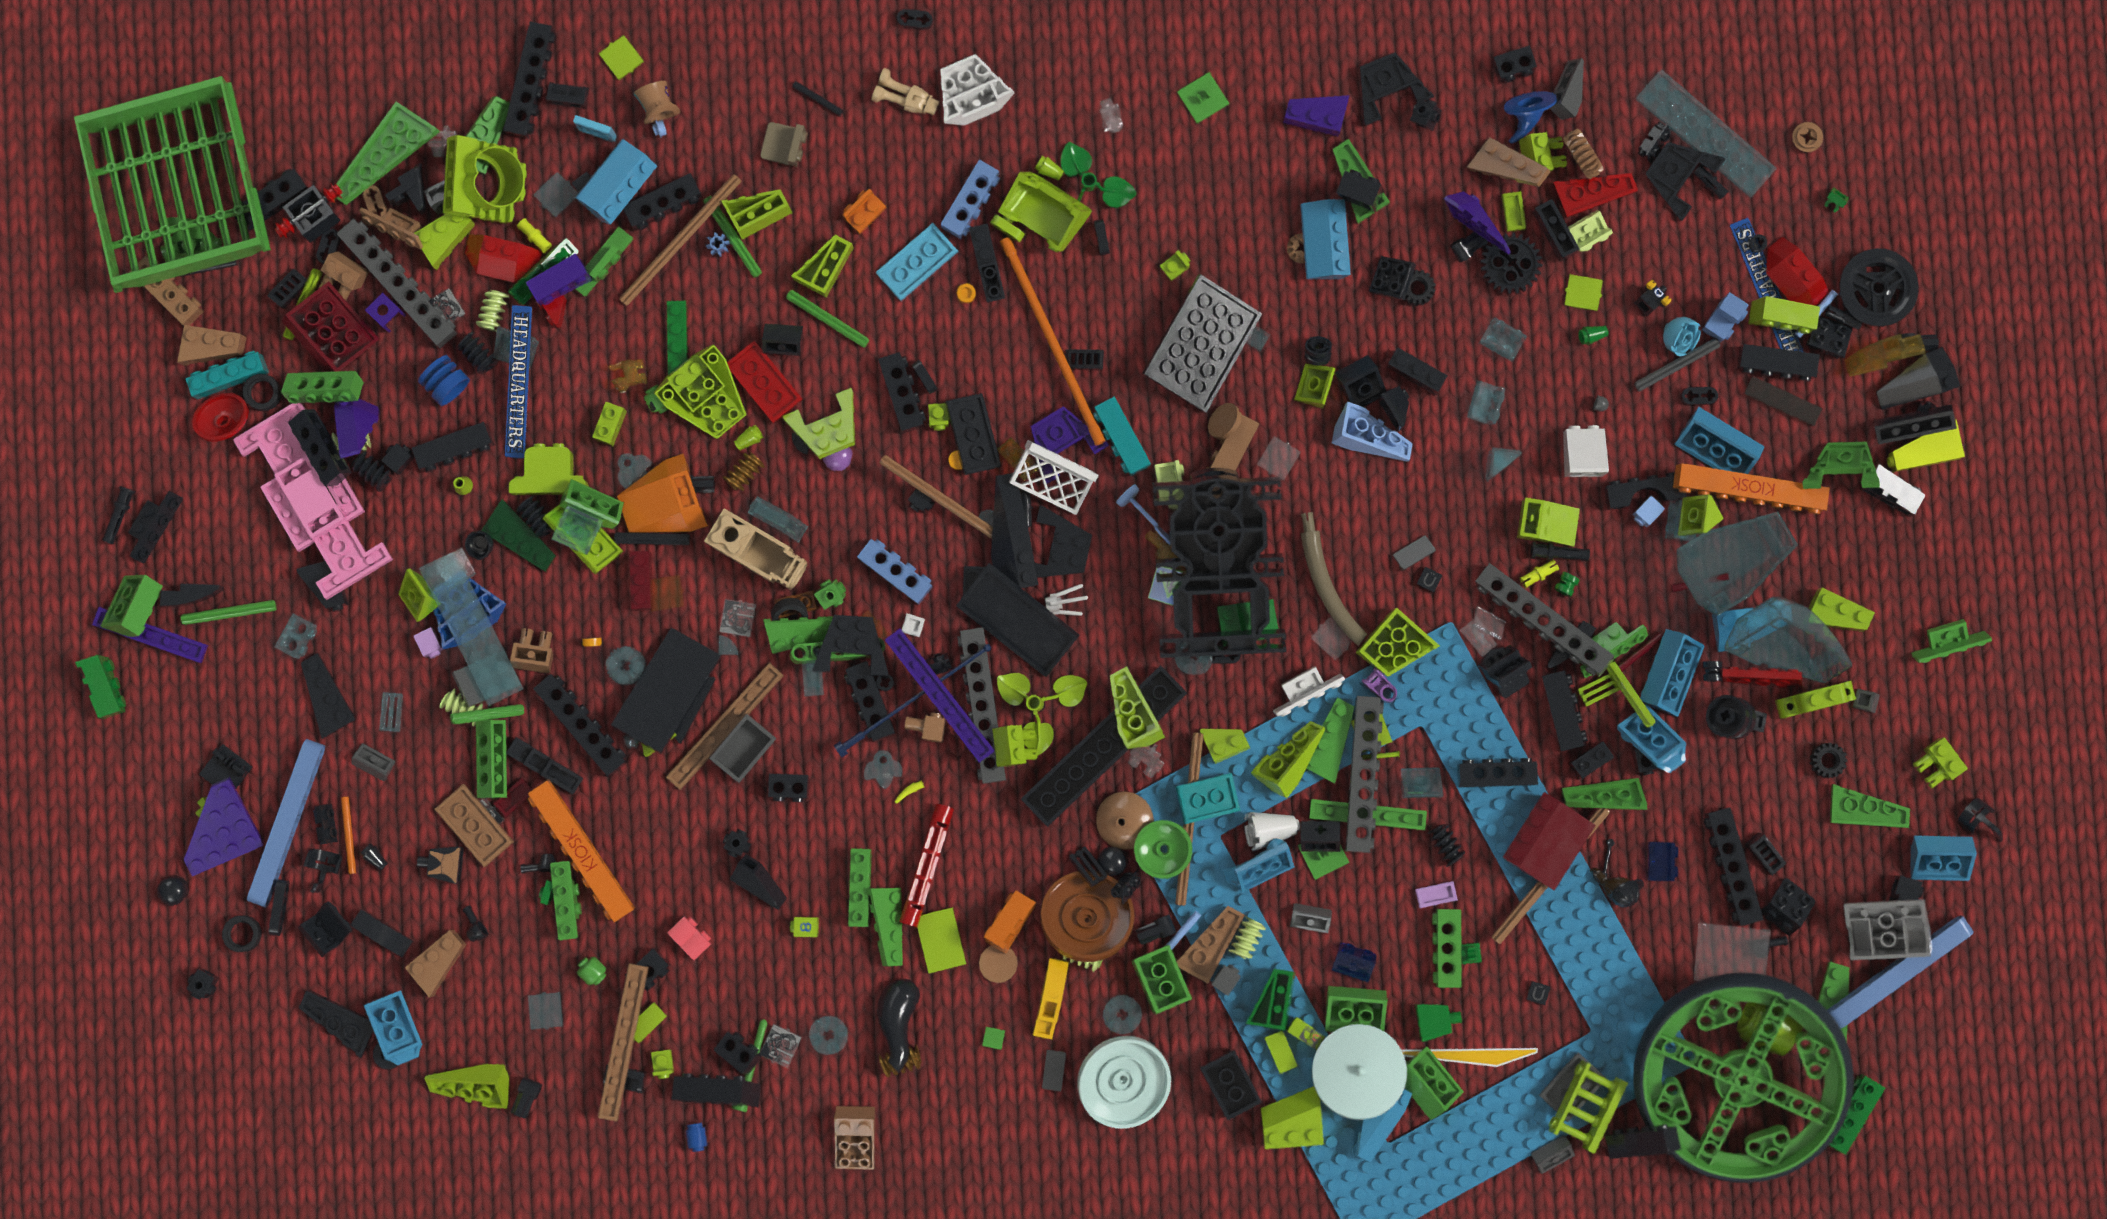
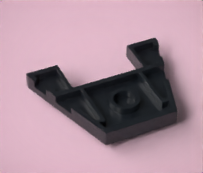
(1385, 78)
(1672, 170)
(1068, 548)
(851, 636)

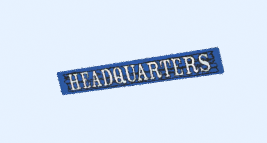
(1765, 287)
(518, 381)

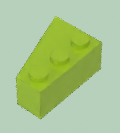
(756, 211)
(442, 236)
(825, 266)
(1784, 314)
(1840, 612)

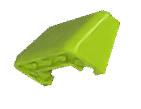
(1044, 209)

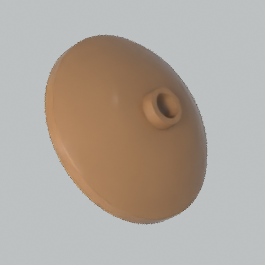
(1128, 807)

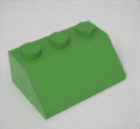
(593, 503)
(132, 605)
(1161, 979)
(1355, 1006)
(1430, 1084)

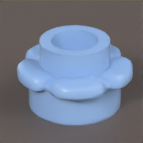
(659, 128)

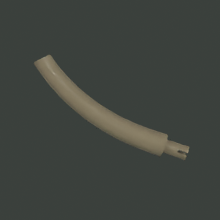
(1318, 571)

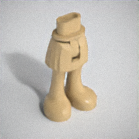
(916, 100)

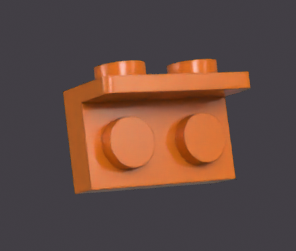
(863, 211)

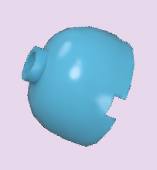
(1681, 335)

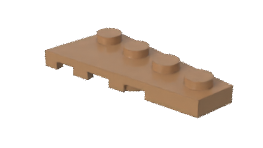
(1507, 163)
(1210, 947)

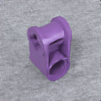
(1379, 685)

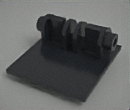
(1830, 337)
(224, 765)

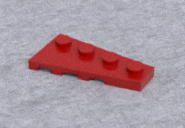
(1585, 194)
(1764, 678)

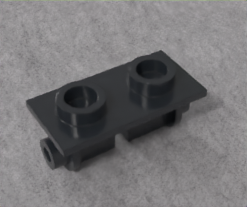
(1660, 133)
(939, 663)
(325, 815)
(1126, 886)

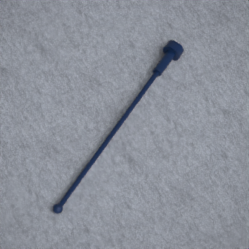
(842, 748)

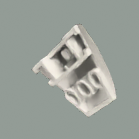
(971, 91)

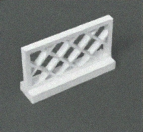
(1056, 461)

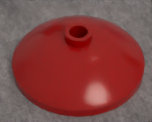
(220, 417)

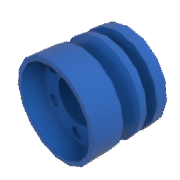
(445, 381)

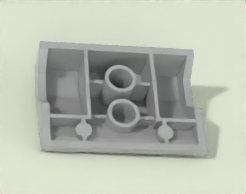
(1888, 929)

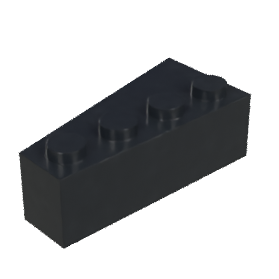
(716, 1090)

